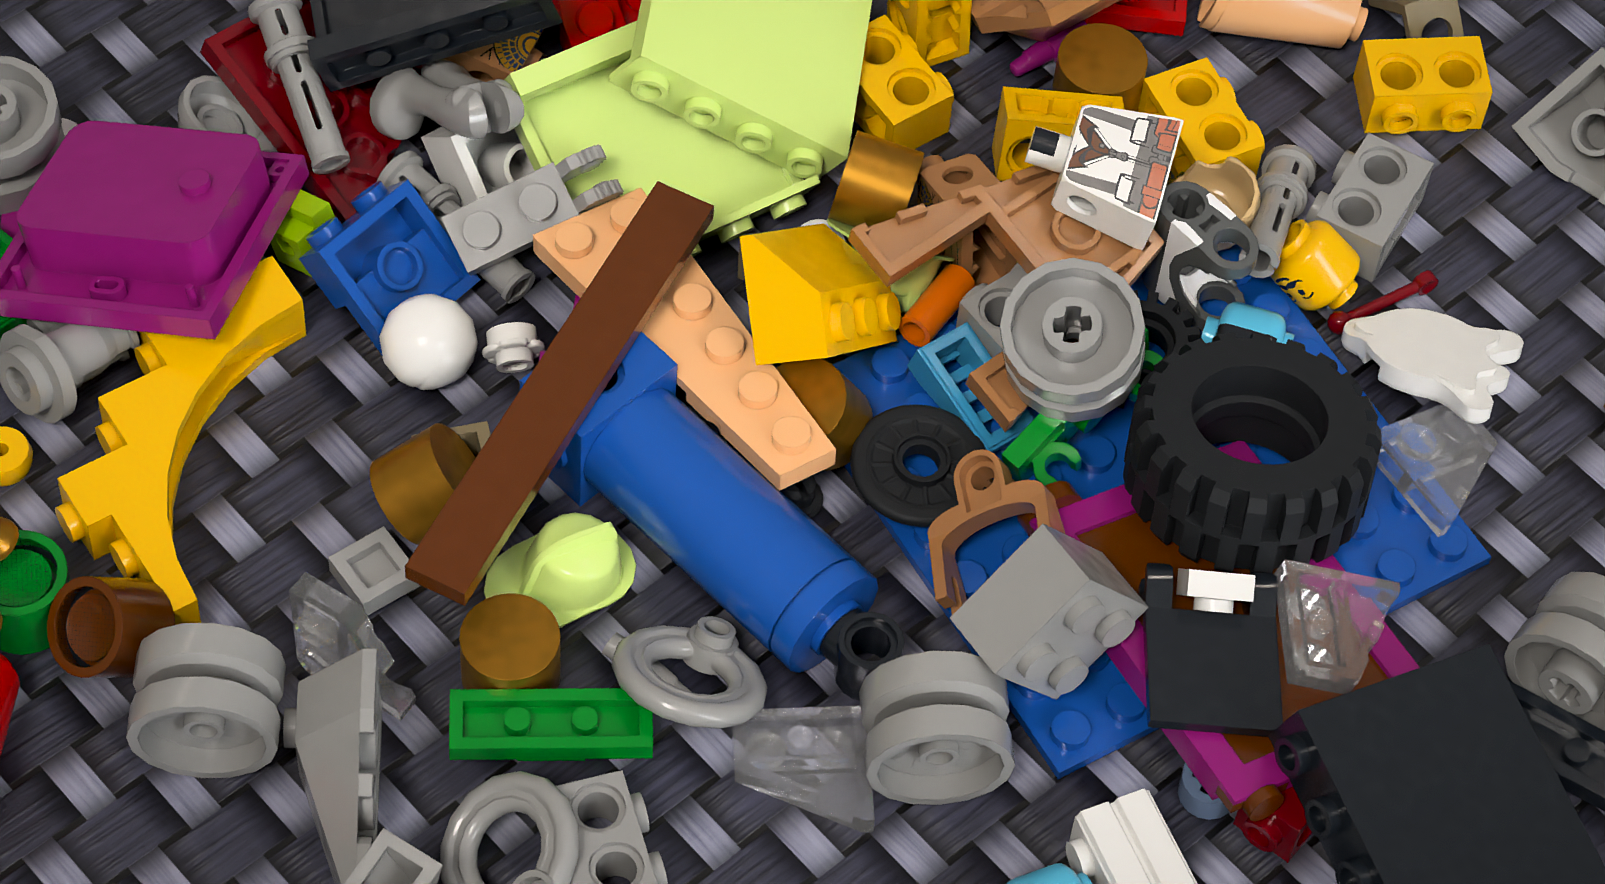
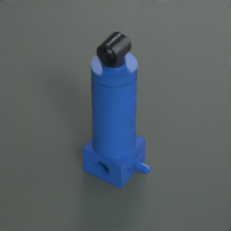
(725, 523)

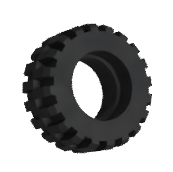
(1242, 509)

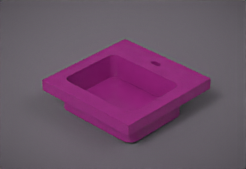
(146, 228)

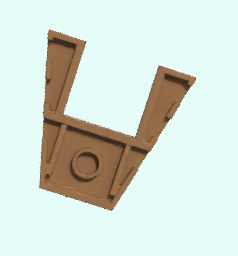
(1029, 229)

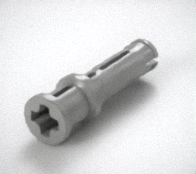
(285, 57)
(1281, 200)
(507, 277)

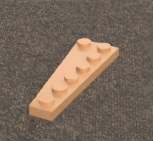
(708, 343)

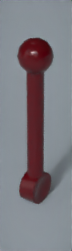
(1422, 284)

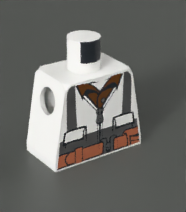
(1110, 169)

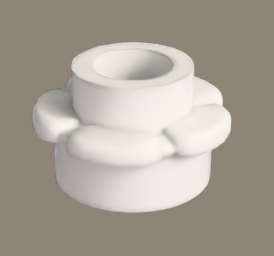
(512, 346)

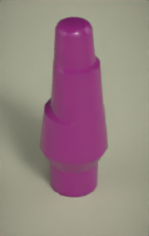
(1040, 53)

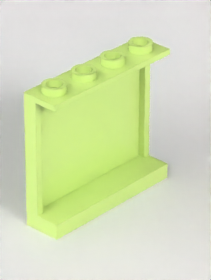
(755, 73)
(576, 107)

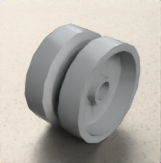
(28, 129)
(1064, 303)
(1563, 647)
(206, 700)
(936, 728)

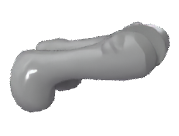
(446, 96)

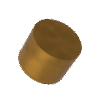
(1102, 62)
(875, 181)
(831, 401)
(419, 479)
(510, 645)

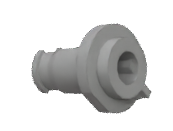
(46, 369)

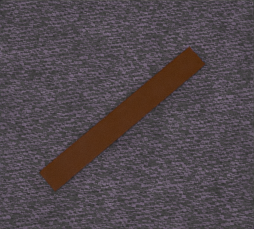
(558, 394)

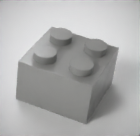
(1049, 613)

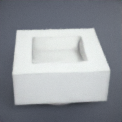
(1215, 590)

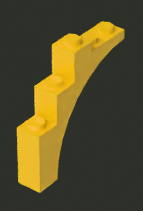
(151, 425)

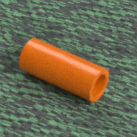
(936, 305)

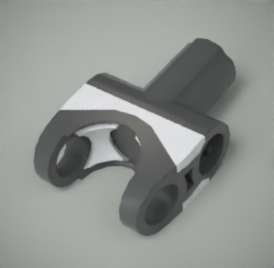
(1189, 262)

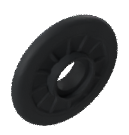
(891, 438)

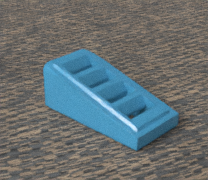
(942, 387)

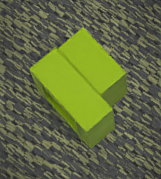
(302, 218)

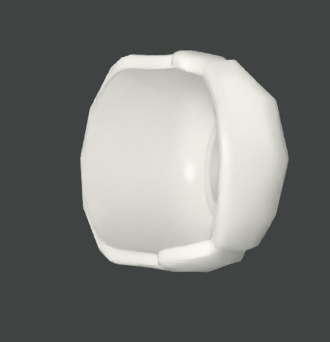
(428, 341)

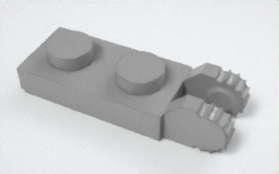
(508, 217)

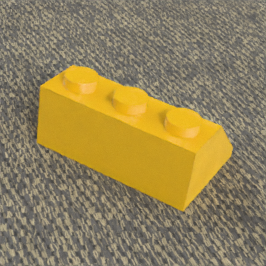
(813, 296)

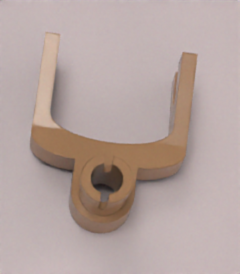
(977, 510)

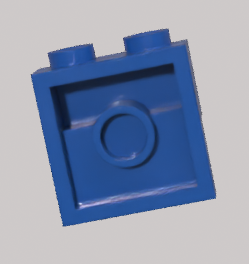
(384, 256)

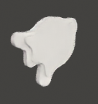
(1436, 357)

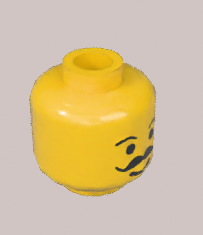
(1317, 266)

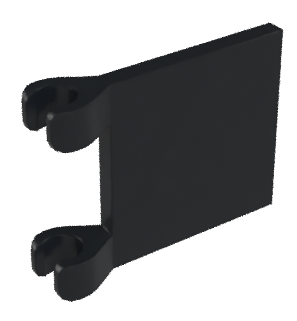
(1211, 666)

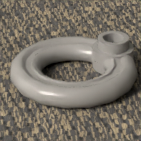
(705, 647)
(504, 795)

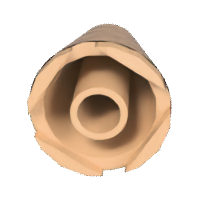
(1296, 21)

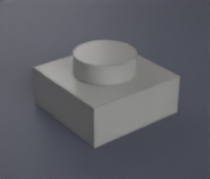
(372, 571)

